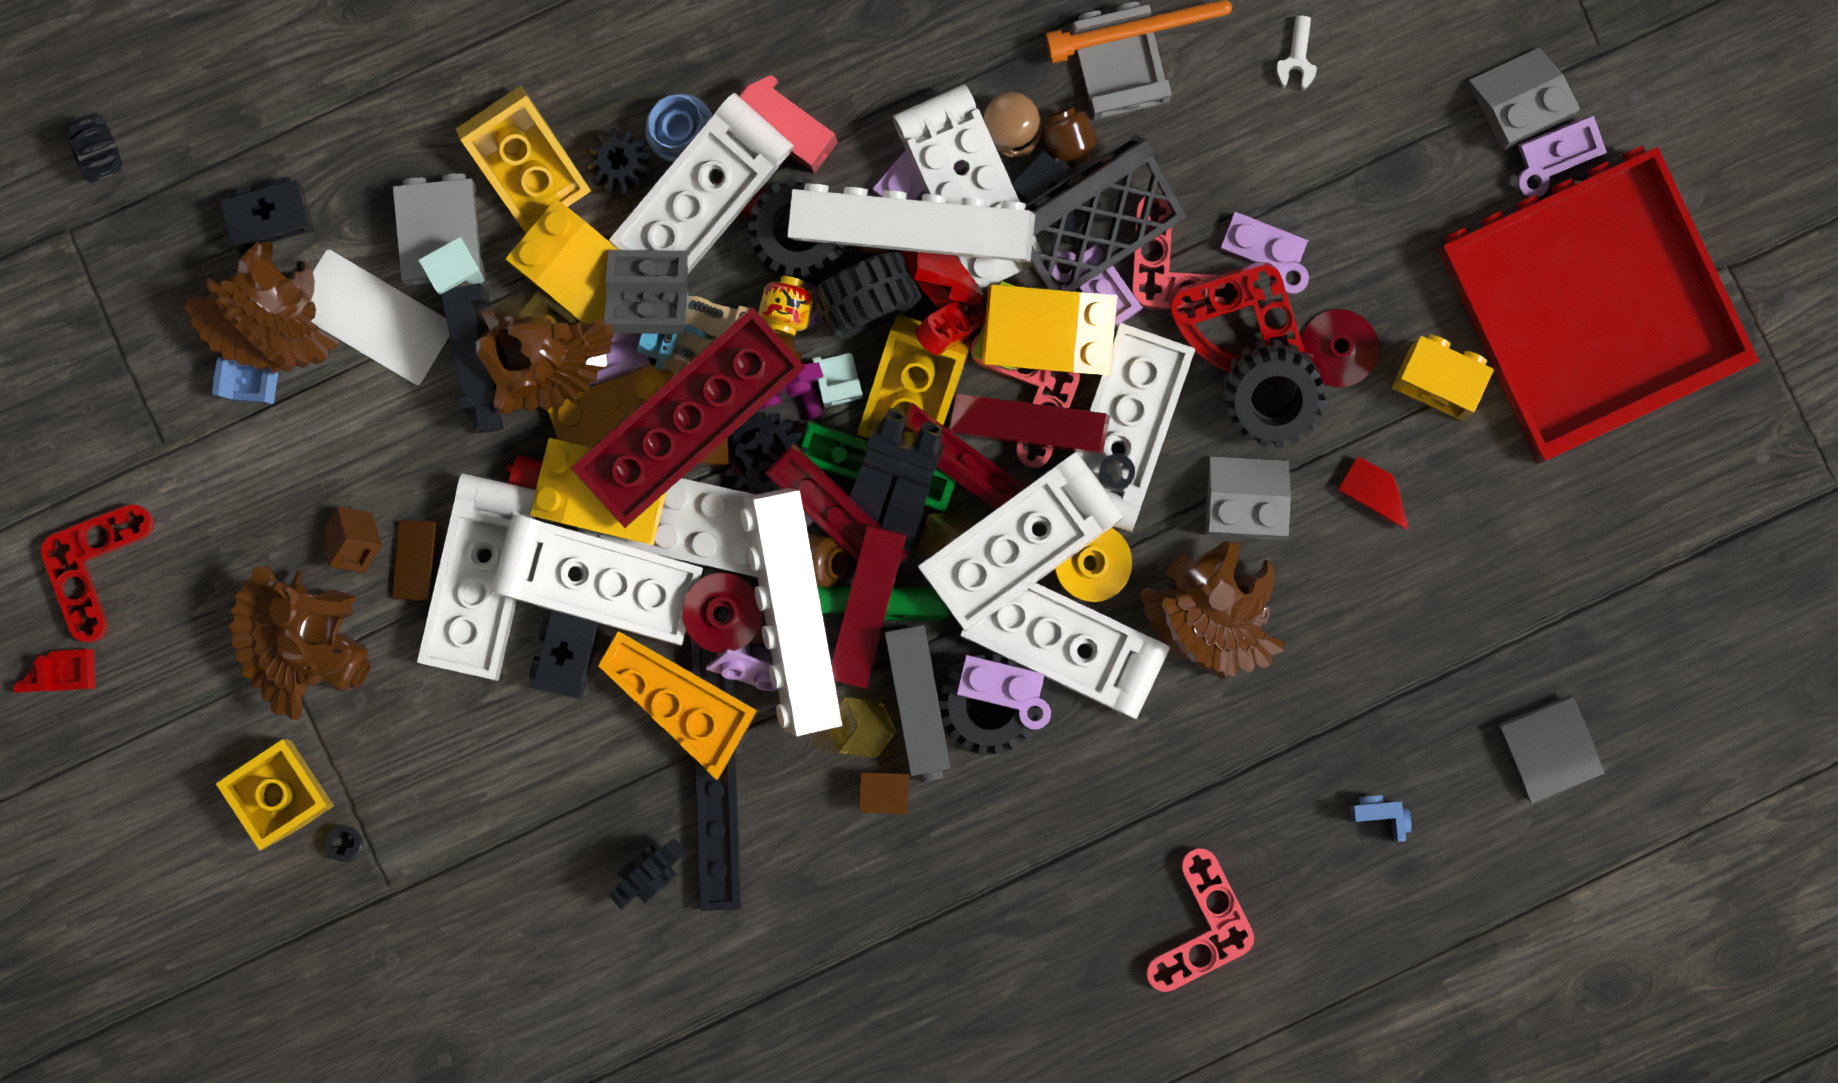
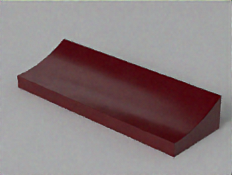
(687, 417)

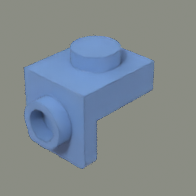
(243, 383)
(1375, 809)

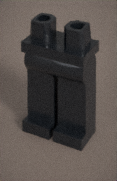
(465, 327)
(900, 455)

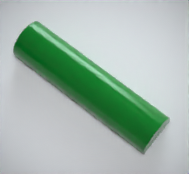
(845, 455)
(905, 604)

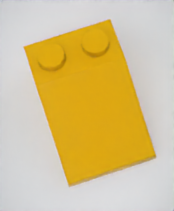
(522, 158)
(565, 261)
(1049, 329)
(913, 375)
(567, 500)

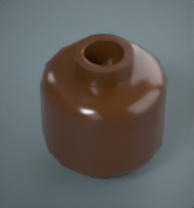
(1070, 136)
(828, 559)
(355, 670)

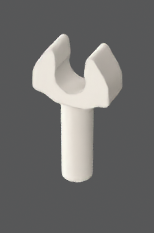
(1297, 58)

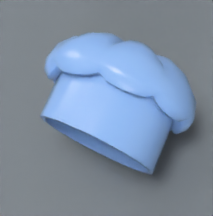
(675, 124)

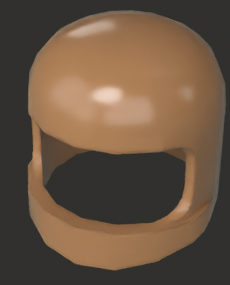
(1013, 123)

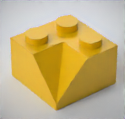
(1443, 377)
(274, 794)

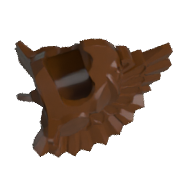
(261, 316)
(543, 359)
(1212, 616)
(287, 637)

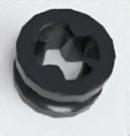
(1106, 479)
(351, 853)

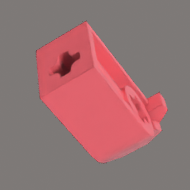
(810, 138)

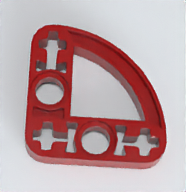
(1246, 296)

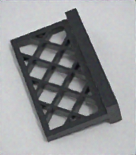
(1087, 185)

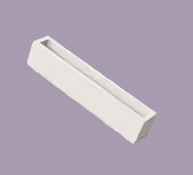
(911, 224)
(791, 612)

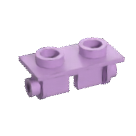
(745, 668)

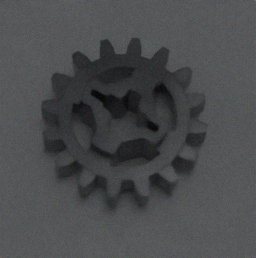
(751, 464)
(647, 873)

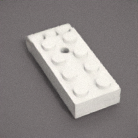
(953, 131)
(686, 204)
(1140, 402)
(698, 527)
(1002, 554)
(616, 586)
(465, 620)
(1044, 633)

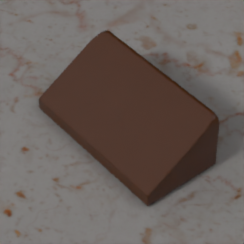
(415, 560)

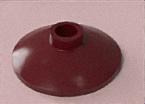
(1336, 368)
(740, 603)

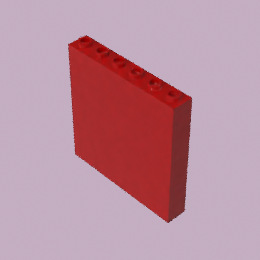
(1597, 303)

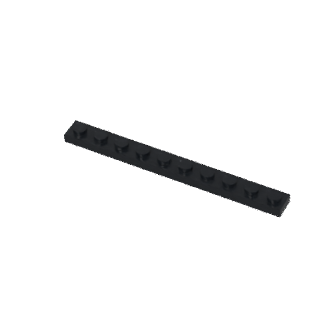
(717, 804)

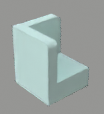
(451, 266)
(839, 380)

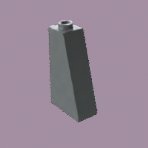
(918, 703)

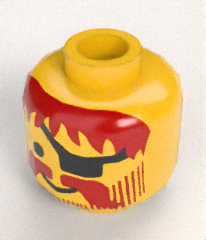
(786, 306)

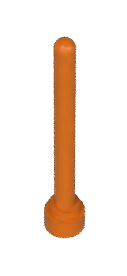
(1062, 45)

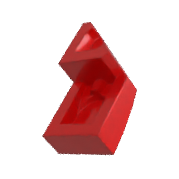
(949, 272)
(1375, 490)
(60, 672)

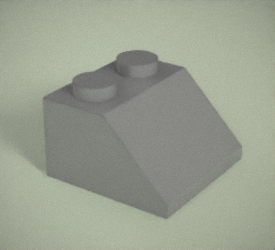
(1524, 98)
(1248, 498)

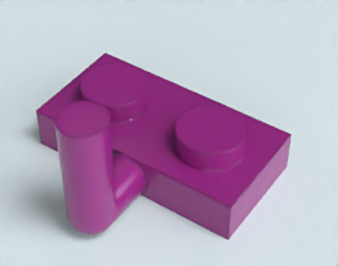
(802, 386)

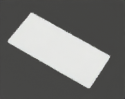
(376, 318)

